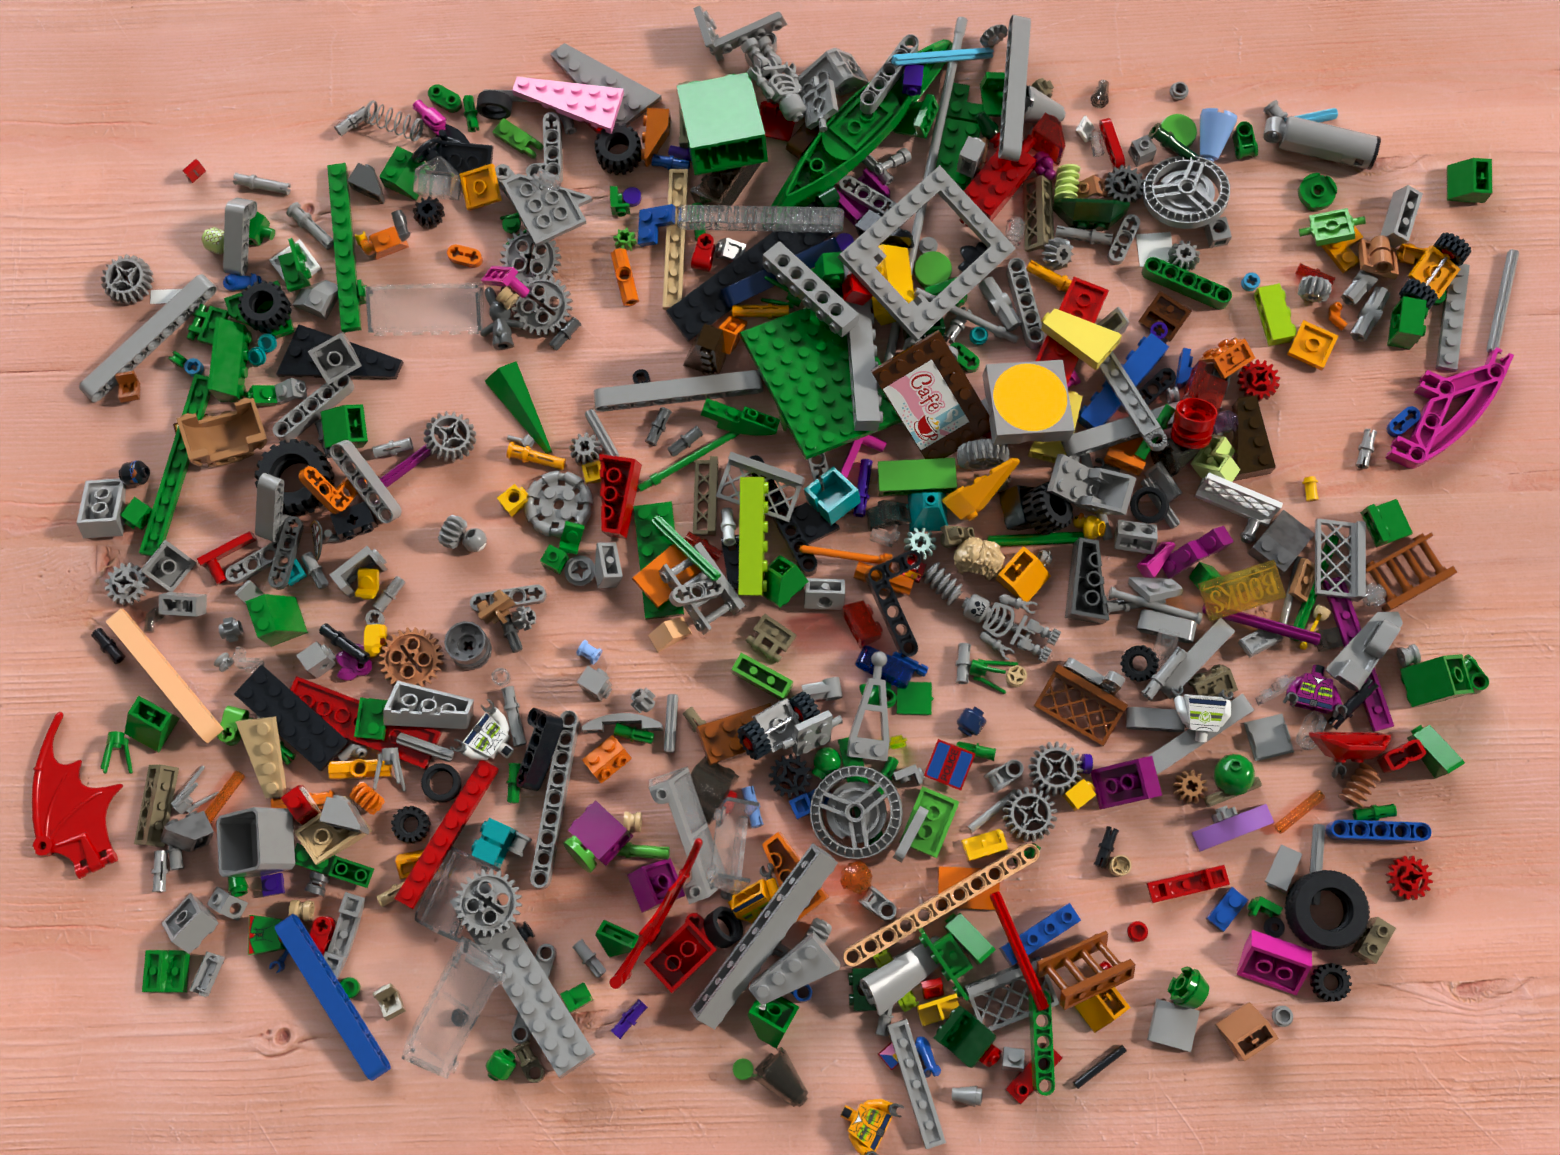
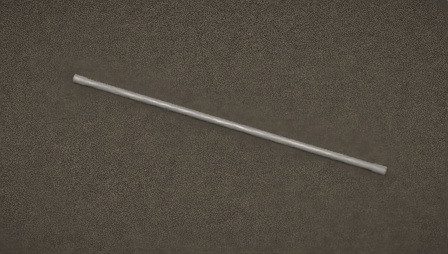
(959, 32)

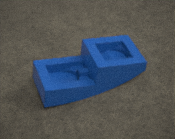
(802, 803)

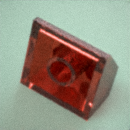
(1049, 137)
(861, 623)

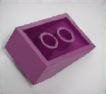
(1126, 782)

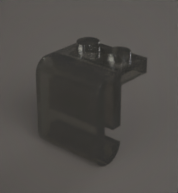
(712, 785)

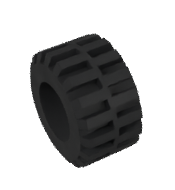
(618, 162)
(257, 295)
(1046, 511)

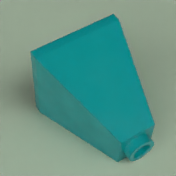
(927, 511)

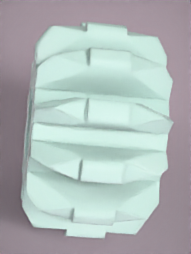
(927, 546)

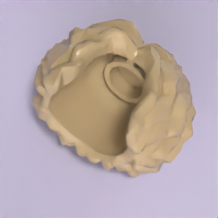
(979, 557)

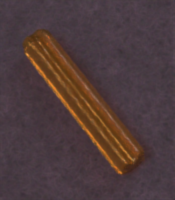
(224, 795)
(1298, 812)

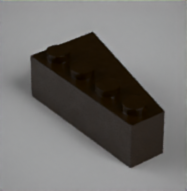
(707, 351)
(1251, 441)

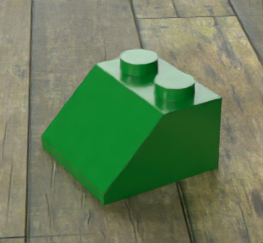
(400, 173)

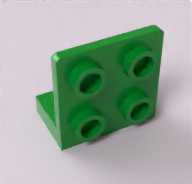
(992, 93)
(919, 118)
(294, 268)
(1386, 522)

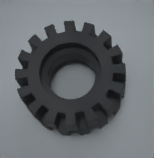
(1131, 672)
(401, 816)
(1343, 982)

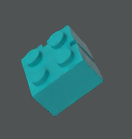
(836, 499)
(493, 842)

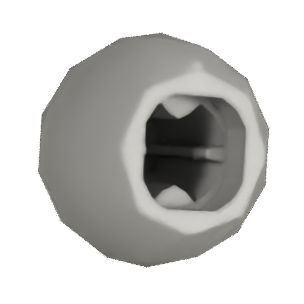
(474, 540)

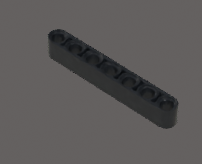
(794, 540)

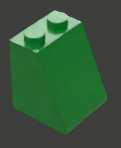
(276, 618)
(1436, 680)

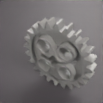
(514, 256)
(551, 291)
(476, 918)

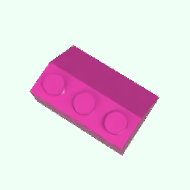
(1274, 962)

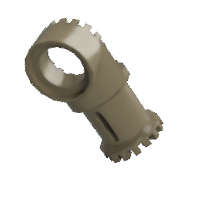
(529, 1061)

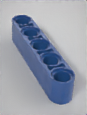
(1387, 827)

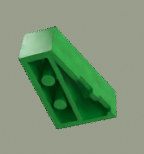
(830, 270)

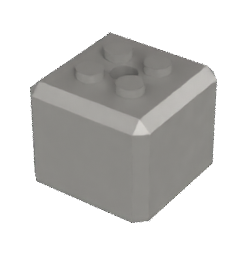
(255, 842)

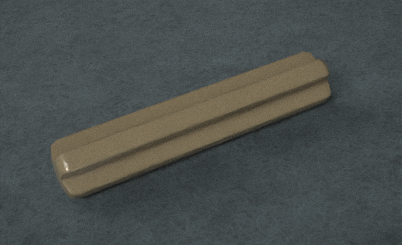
(1220, 796)

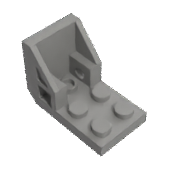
(838, 67)
(1091, 488)

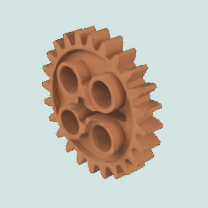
(426, 647)

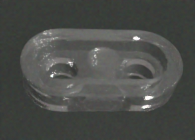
(1309, 726)

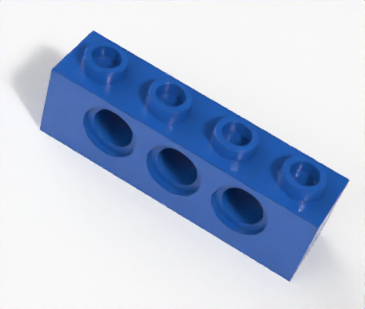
(1043, 932)

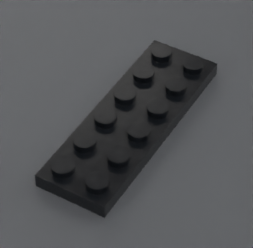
(295, 719)

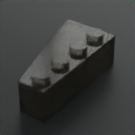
(723, 186)

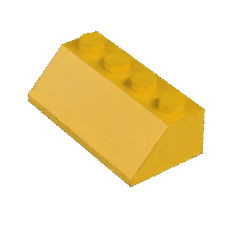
(897, 272)

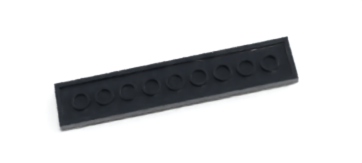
(707, 303)

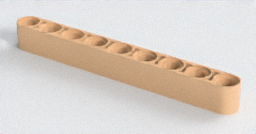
(164, 675)

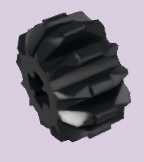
(428, 212)

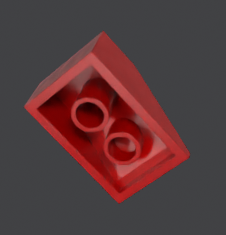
(680, 956)

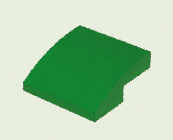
(165, 971)

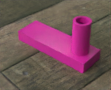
(505, 277)
(869, 441)

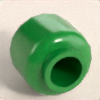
(501, 1064)

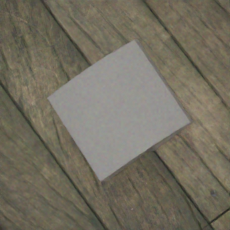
(1173, 1025)

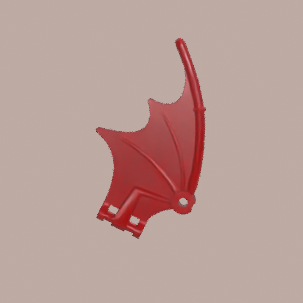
(68, 812)
(652, 929)

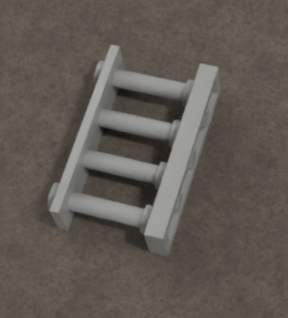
(731, 599)

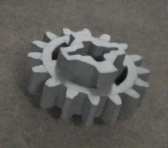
(1115, 184)

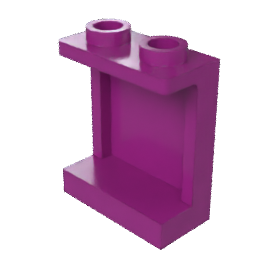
(853, 210)
(600, 832)

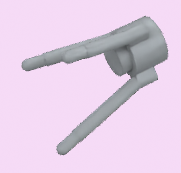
(390, 756)
(183, 800)

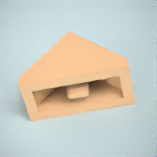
(669, 633)

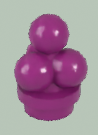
(1044, 164)

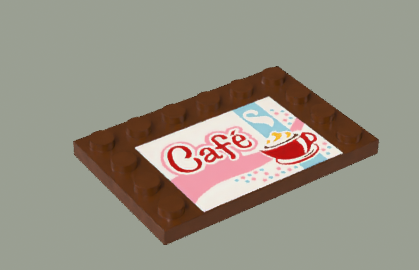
(933, 397)

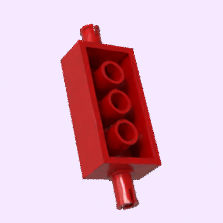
(1000, 180)

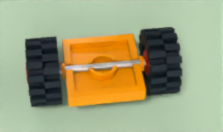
(1436, 269)

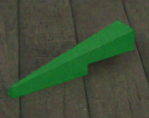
(512, 391)

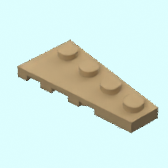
(264, 751)

